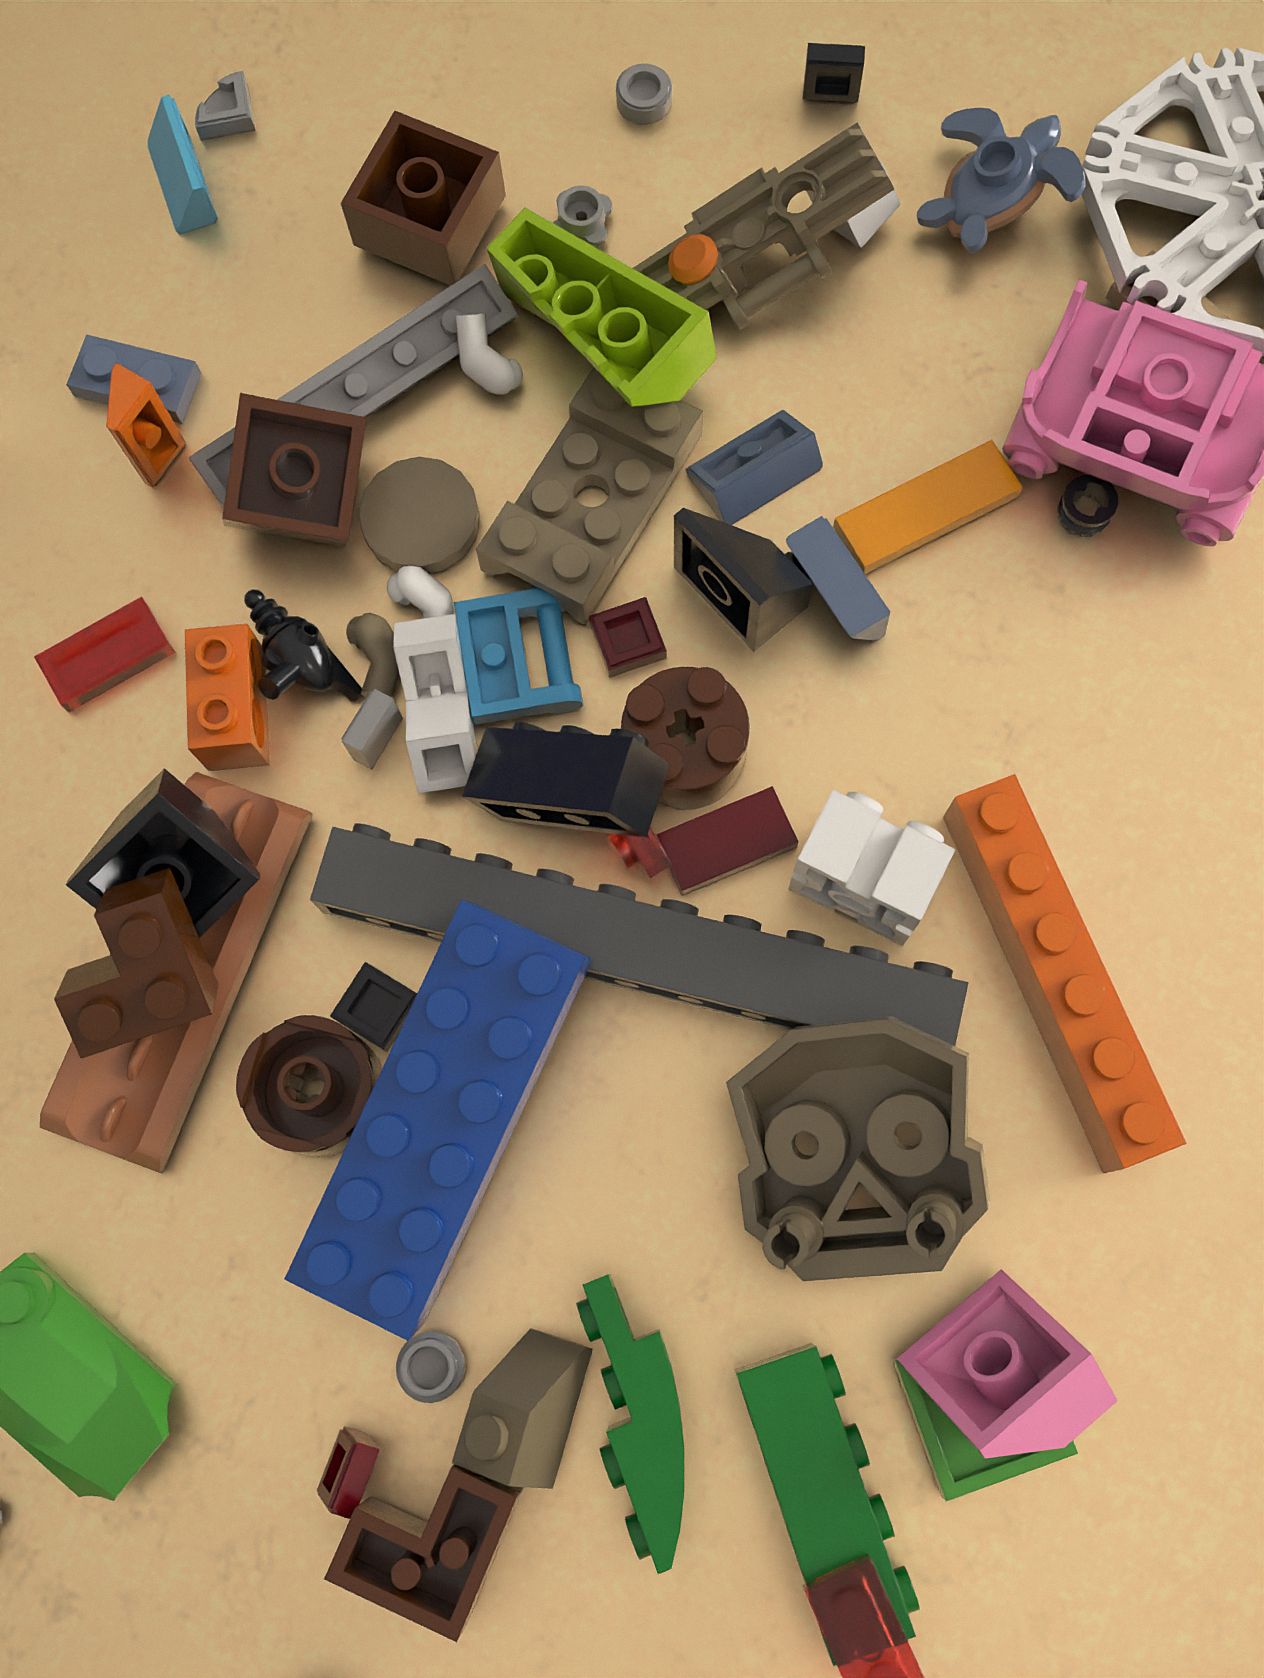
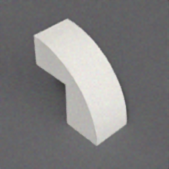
(437, 702)

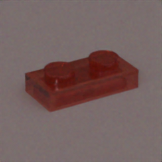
(861, 1623)

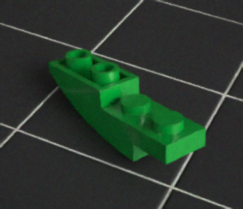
(649, 1445)

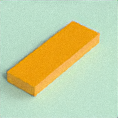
(927, 506)

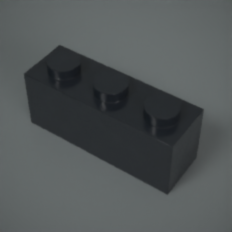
(568, 778)

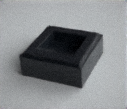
(833, 72)
(374, 1006)

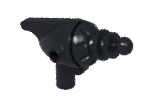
(295, 652)

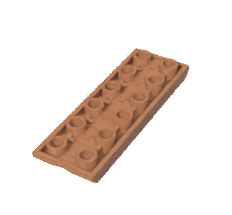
(141, 1091)

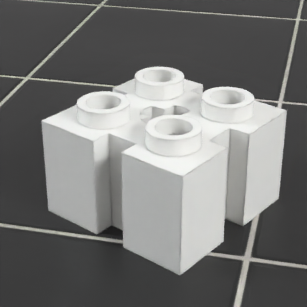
(871, 866)

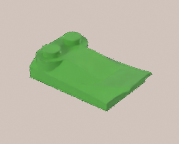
(75, 1384)

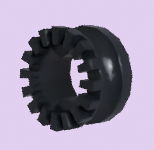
(1082, 523)

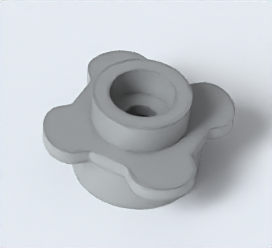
(584, 202)

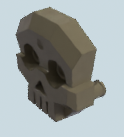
(851, 1092)

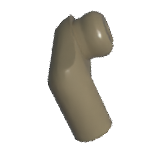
(376, 640)

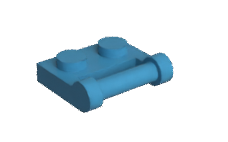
(497, 660)

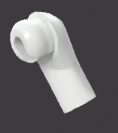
(482, 362)
(421, 589)

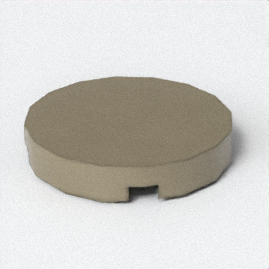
(419, 514)

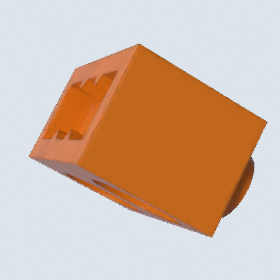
(223, 698)

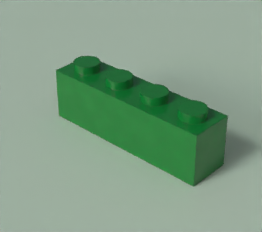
(817, 1471)

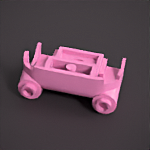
(1149, 410)

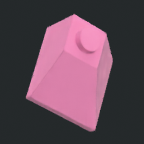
(1008, 1373)

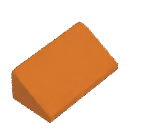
(141, 425)

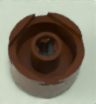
(704, 708)
(298, 1052)

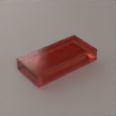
(104, 654)

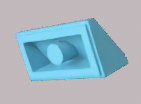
(179, 170)

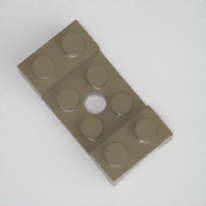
(606, 445)

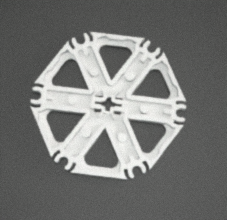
(1214, 186)

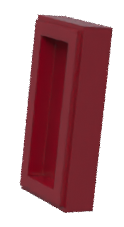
(727, 840)

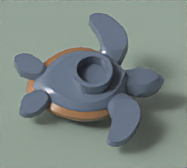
(1000, 176)

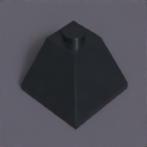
(740, 576)
(174, 831)

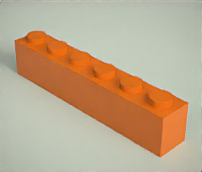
(1062, 976)

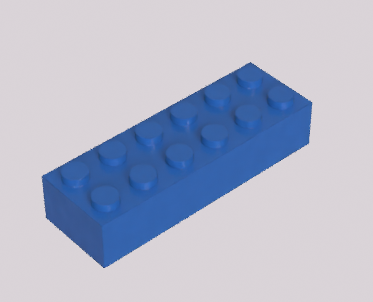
(438, 1119)

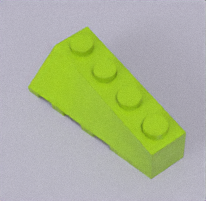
(621, 321)

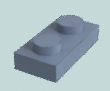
(171, 376)

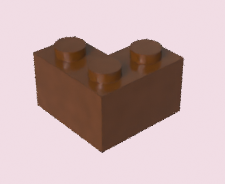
(153, 973)
(431, 1567)

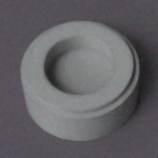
(643, 94)

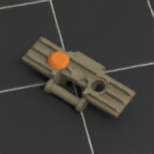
(753, 215)

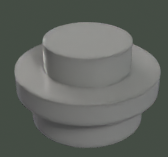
(430, 1367)

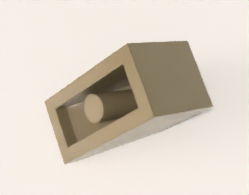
(524, 1412)

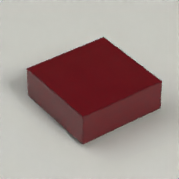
(627, 637)
(347, 1471)

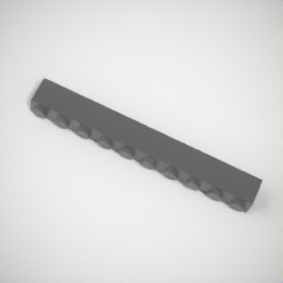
(634, 943)

